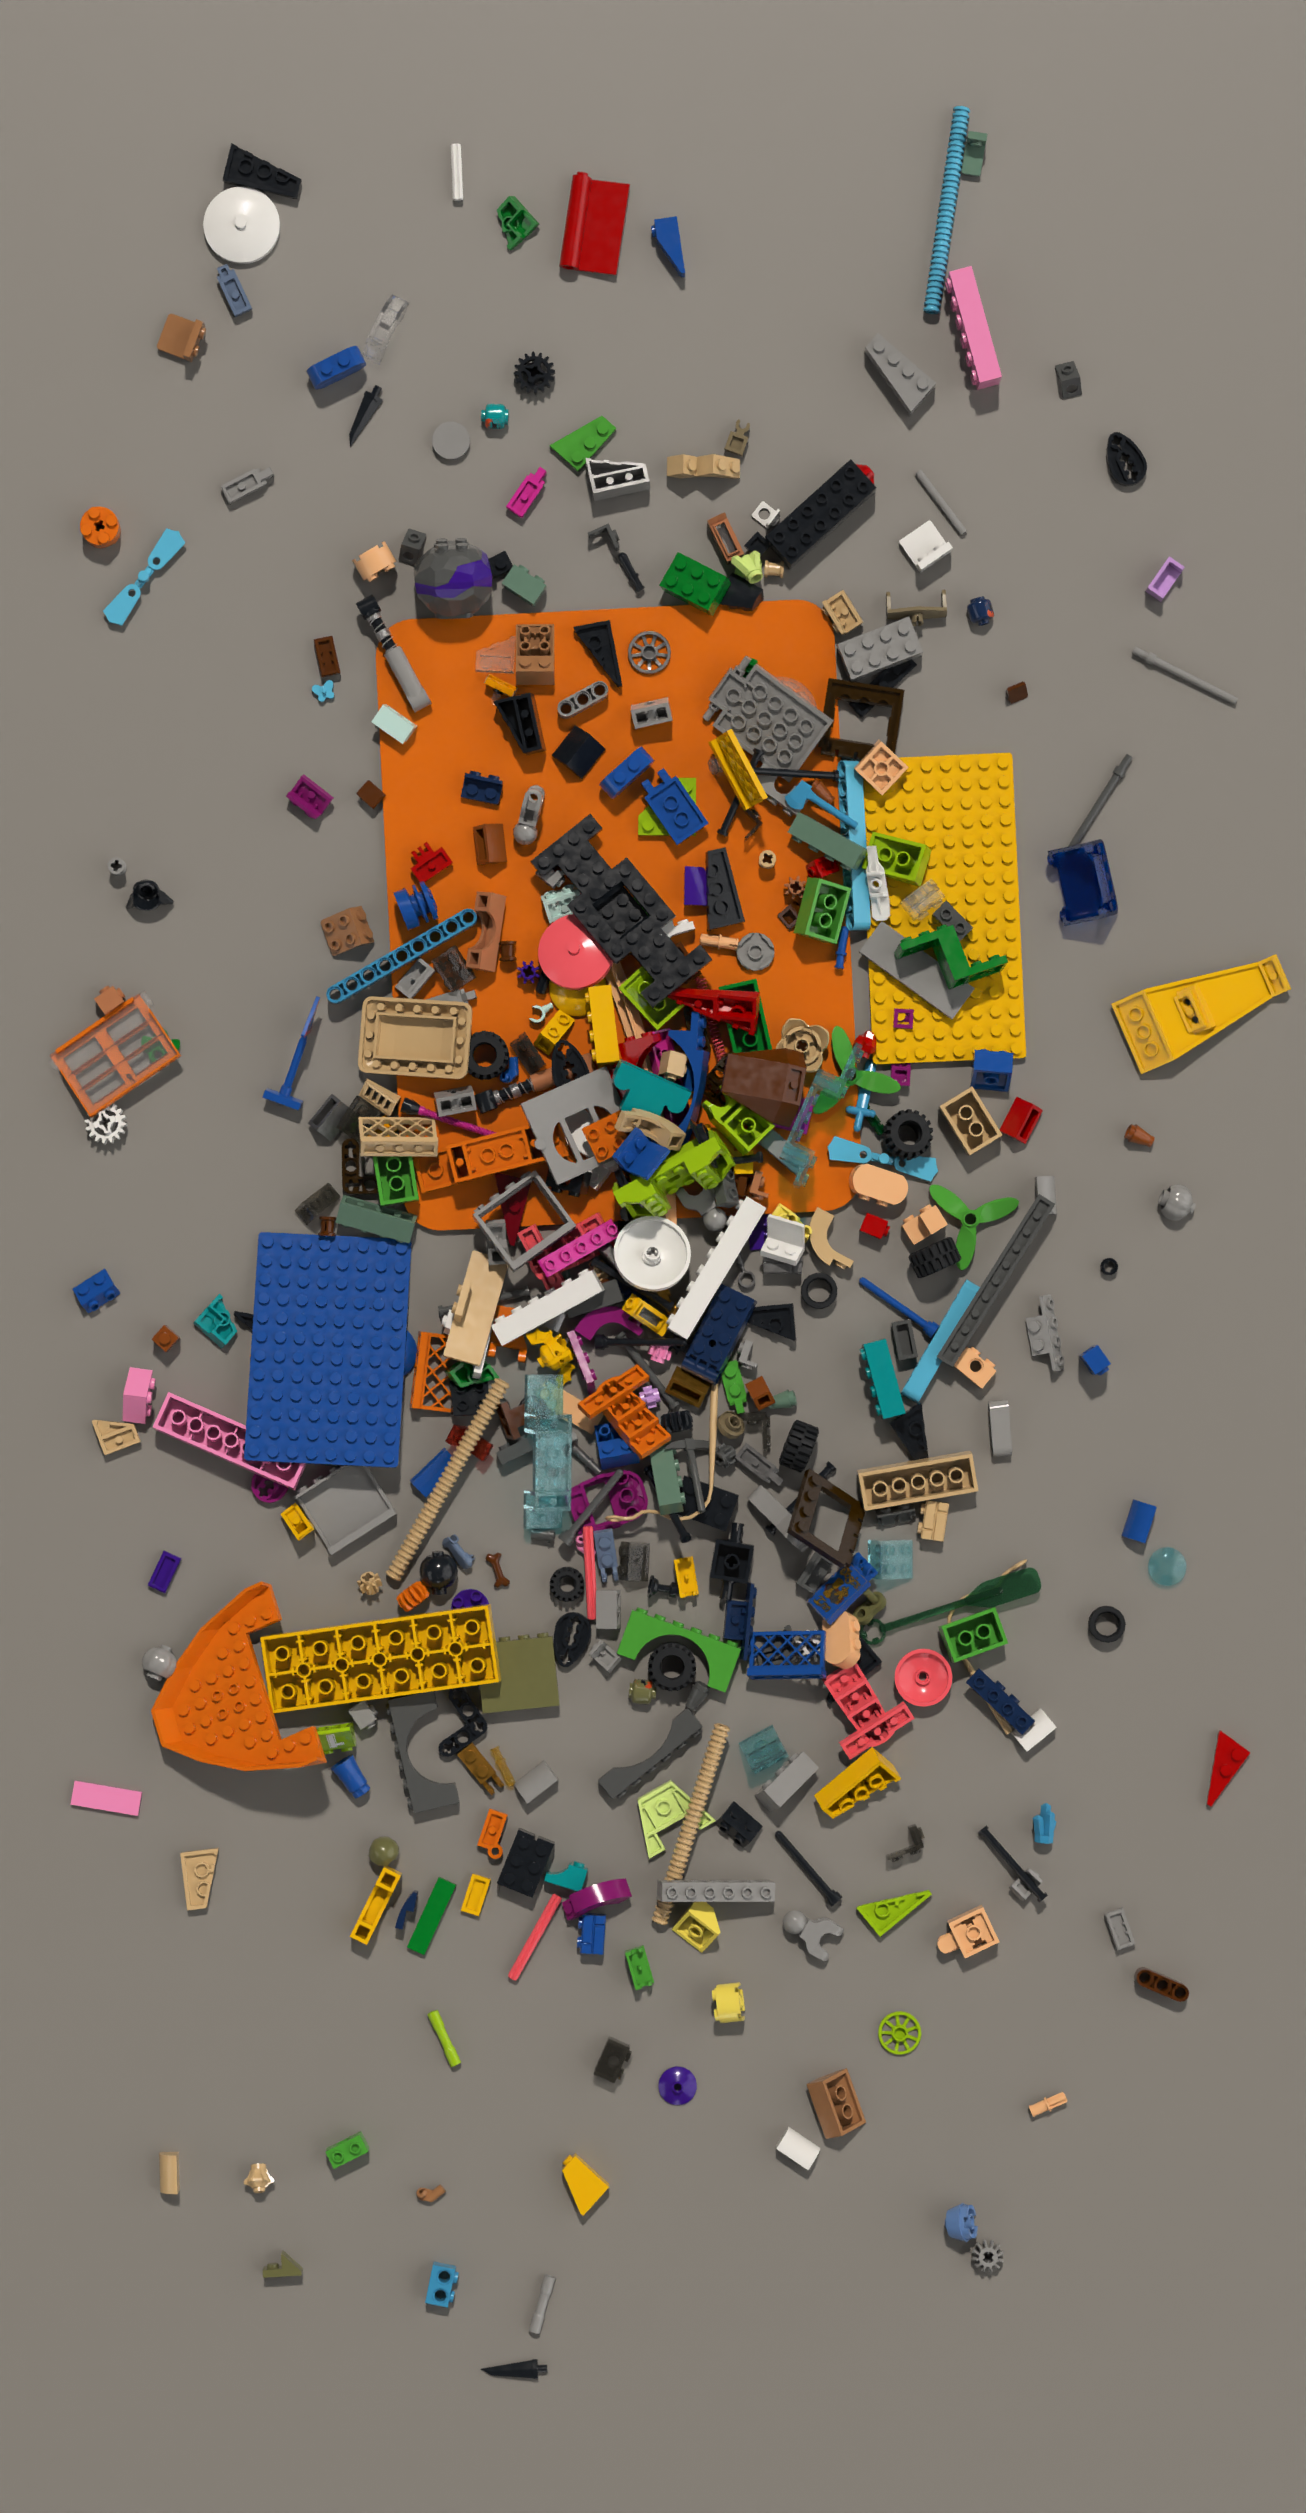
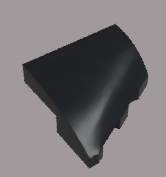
(742, 594)

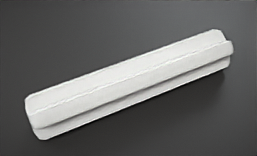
(456, 165)

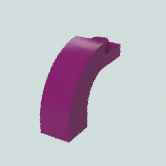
(594, 1320)
(596, 1896)

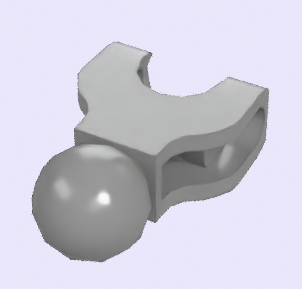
(525, 830)
(704, 1203)
(811, 1931)

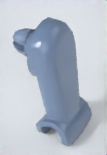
(463, 1558)

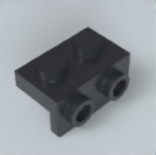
(738, 1825)

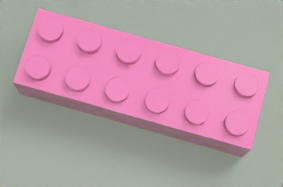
(974, 328)

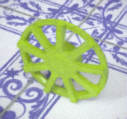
(899, 2032)

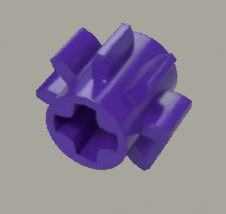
(525, 967)

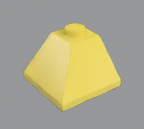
(698, 1925)

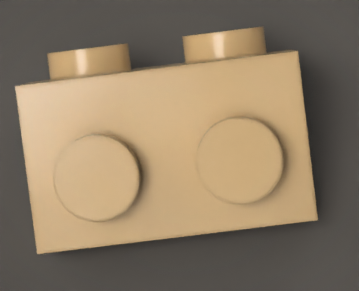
(842, 613)

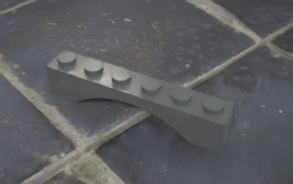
(619, 1778)

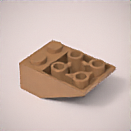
(535, 654)

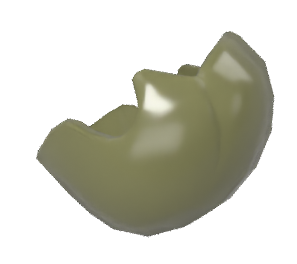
(383, 1851)

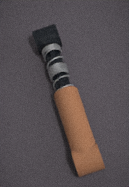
(537, 1082)

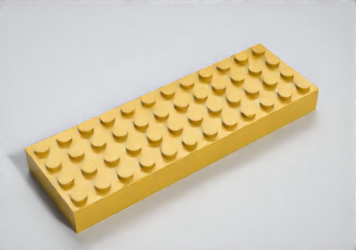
(380, 1658)

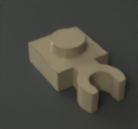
(737, 441)

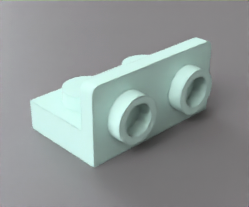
(556, 902)

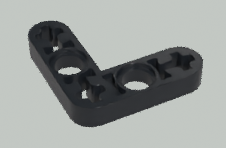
(468, 1728)

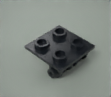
(467, 1399)

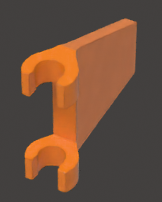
(517, 1344)

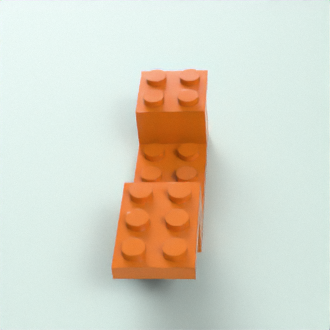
(483, 1157)

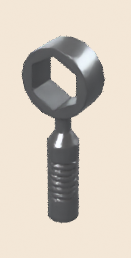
(740, 1262)

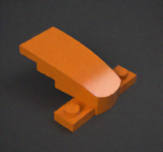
(627, 1412)

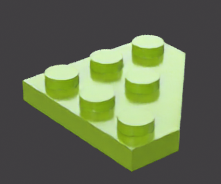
(650, 824)

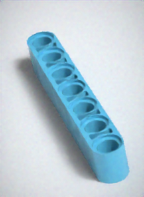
(929, 1362)

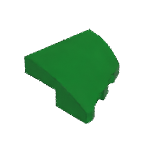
(516, 221)
(462, 1373)

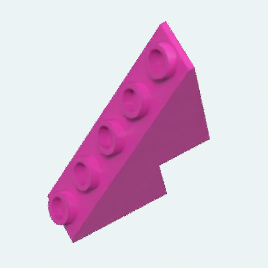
(579, 1248)

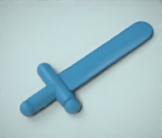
(862, 1102)

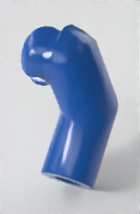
(512, 1072)

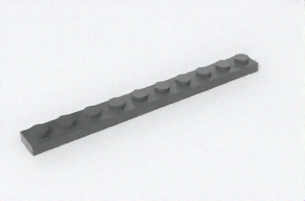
(995, 1280)

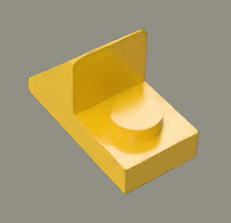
(297, 1521)

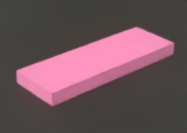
(106, 1798)

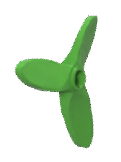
(867, 1080)
(967, 1234)

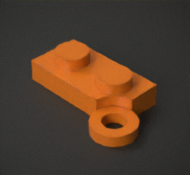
(492, 1831)

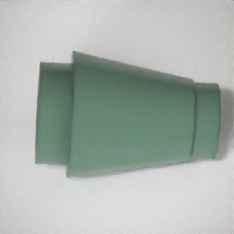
(784, 1400)

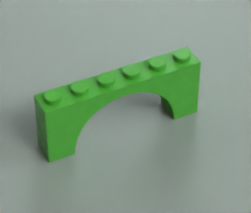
(719, 1654)

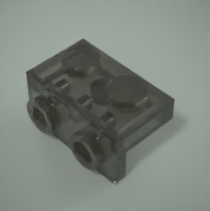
(453, 969)

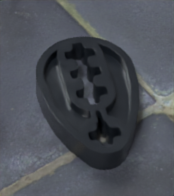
(1116, 466)
(559, 1061)
(582, 1637)

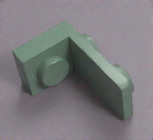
(974, 153)

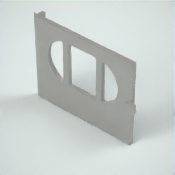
(555, 1105)

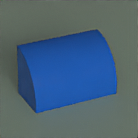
(1139, 1521)

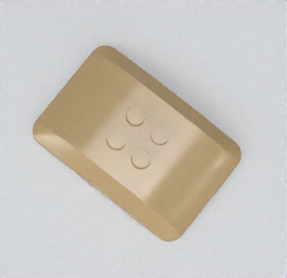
(415, 1037)

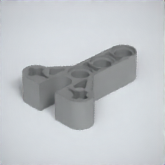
(774, 1513)

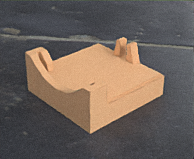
(881, 767)

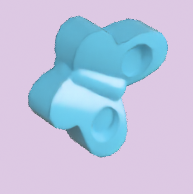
(324, 691)

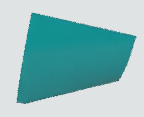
(216, 1322)

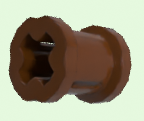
(507, 951)
(327, 1226)

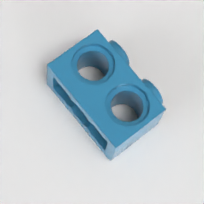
(437, 2283)

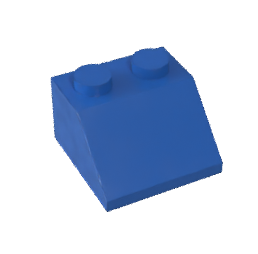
(991, 1070)

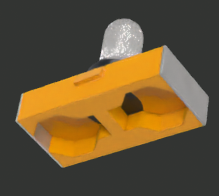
(500, 687)

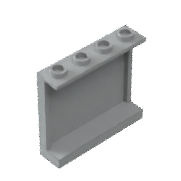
(345, 1505)

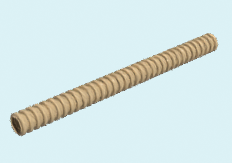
(693, 1816)

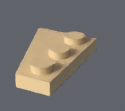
(198, 1874)

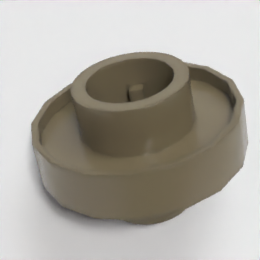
(730, 1424)

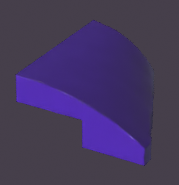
(695, 886)

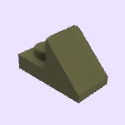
(288, 2268)

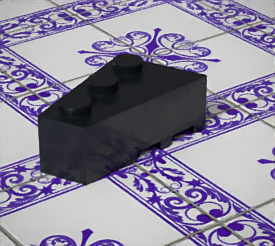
(523, 720)

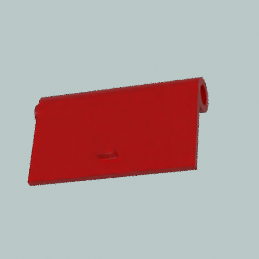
(594, 225)

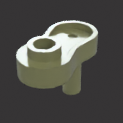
(872, 1605)

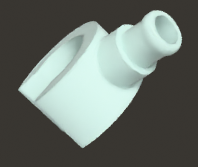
(544, 1009)

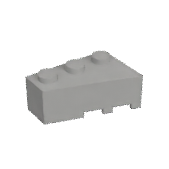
(786, 1781)

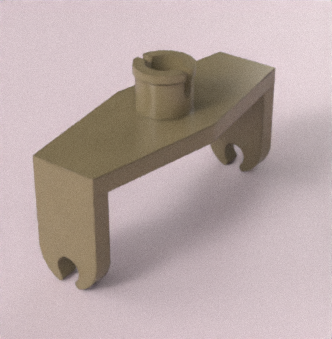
(917, 613)

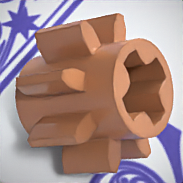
(790, 890)

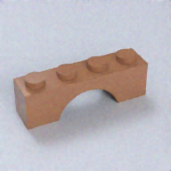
(491, 911)

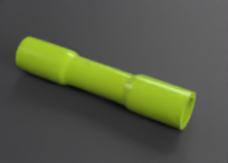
(449, 2049)

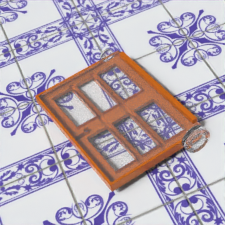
(115, 1054)

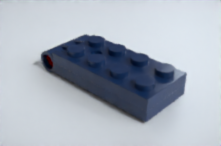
(722, 1324)

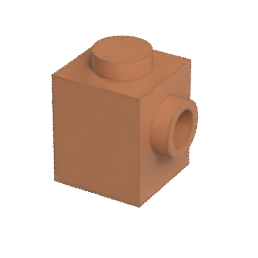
(109, 999)

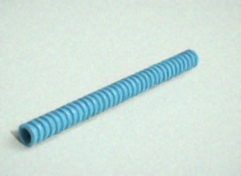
(946, 210)

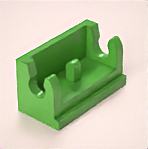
(639, 1967)

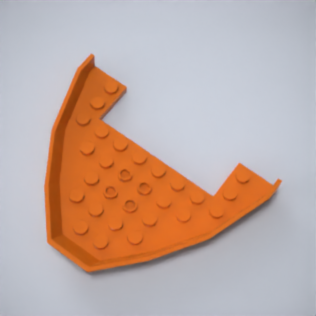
(218, 1701)

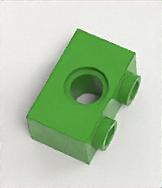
(347, 2150)

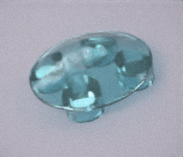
(1167, 1566)

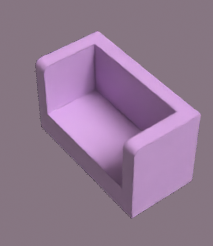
(1165, 579)

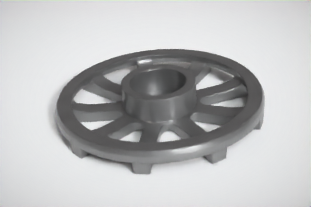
(649, 652)

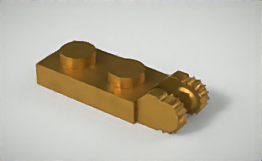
(479, 1766)

